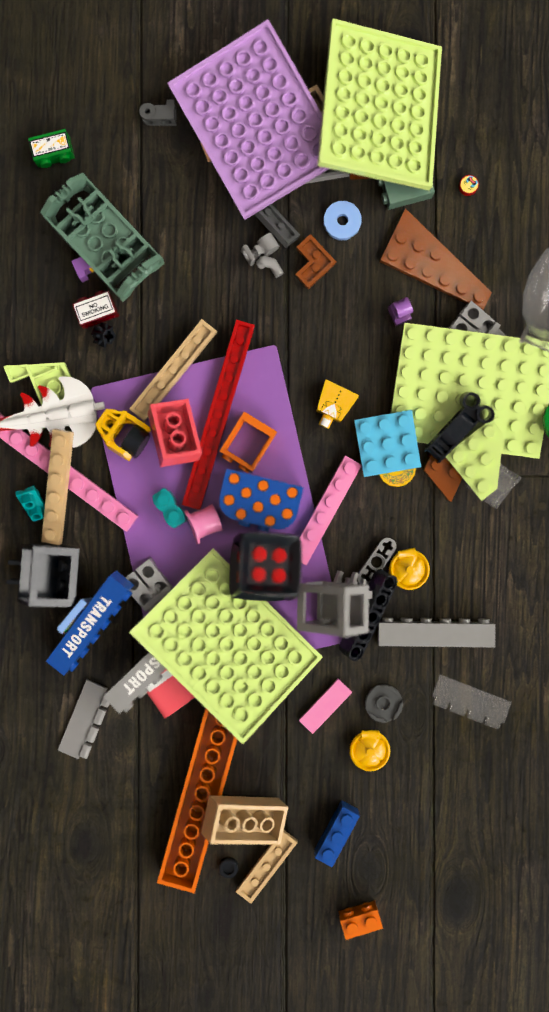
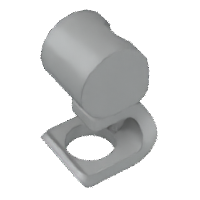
(266, 246)

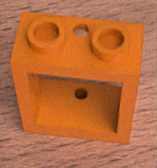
(258, 425)

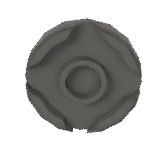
(383, 703)

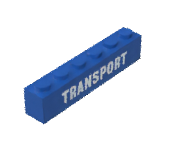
(90, 622)

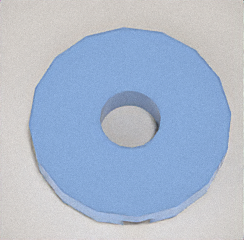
(345, 209)

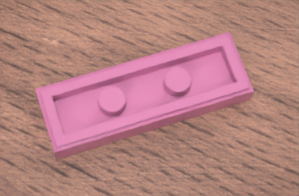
(325, 706)

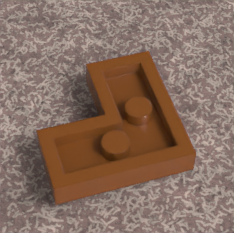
(318, 261)

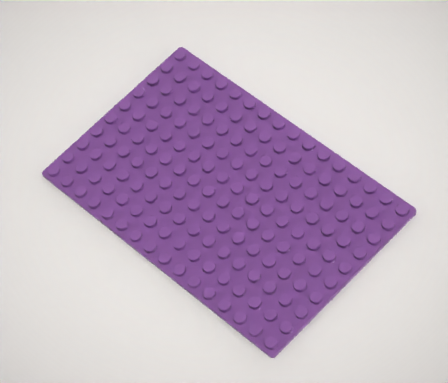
(174, 550)

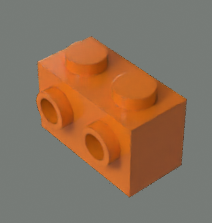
(360, 920)

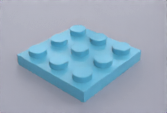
(387, 443)

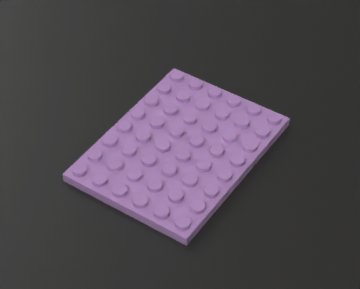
(253, 118)

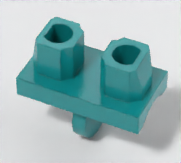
(32, 502)

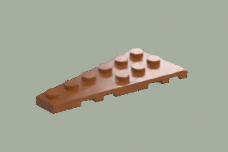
(426, 259)

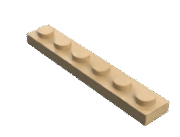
(174, 369)
(57, 486)

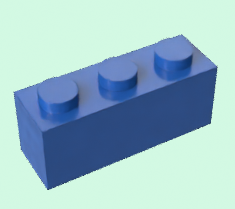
(336, 833)

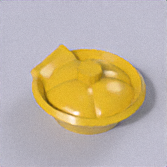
(410, 569)
(370, 750)

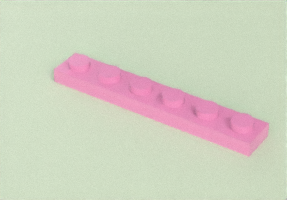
(327, 506)

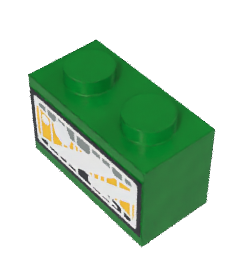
(51, 148)

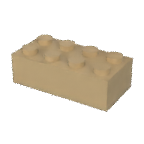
(244, 820)

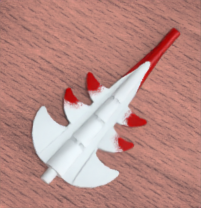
(74, 410)

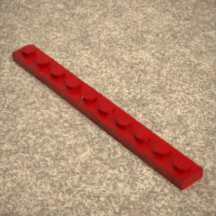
(218, 414)

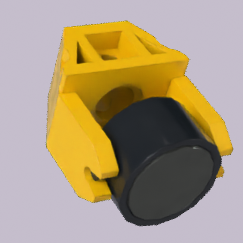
(135, 439)

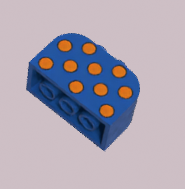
(259, 500)

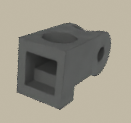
(159, 114)

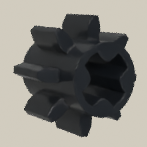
(103, 334)

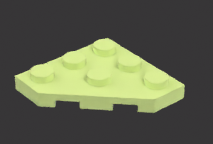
(479, 459)

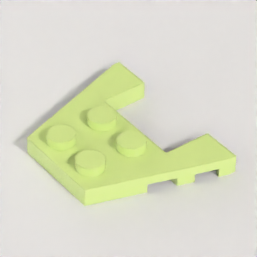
(40, 374)

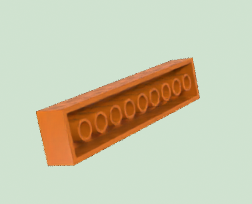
(204, 778)

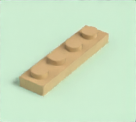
(266, 867)

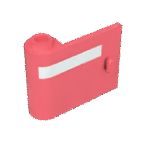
(168, 694)

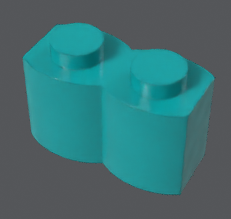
(167, 503)

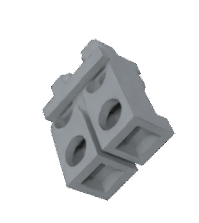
(475, 320)
(153, 590)

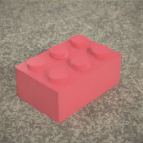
(174, 432)

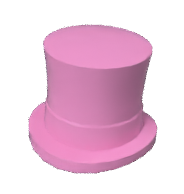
(204, 522)

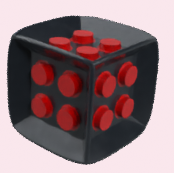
(265, 566)

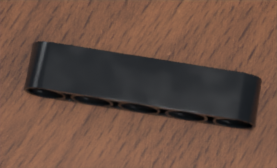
(382, 587)

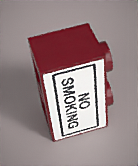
(95, 309)

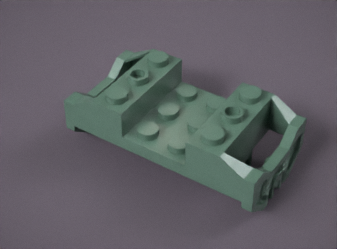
(102, 237)

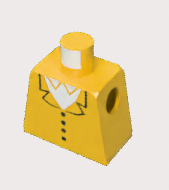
(334, 403)

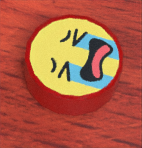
(468, 185)

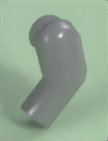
(265, 261)

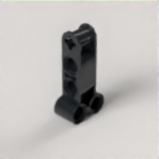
(458, 427)

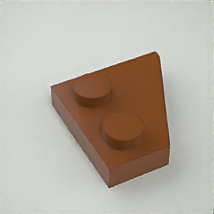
(443, 476)

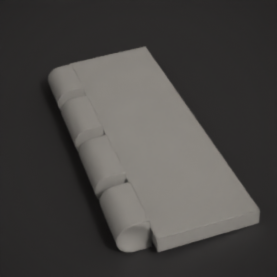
(81, 726)

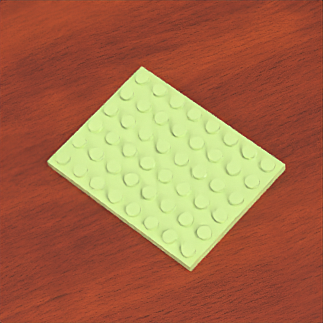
(380, 105)
(506, 375)
(226, 649)

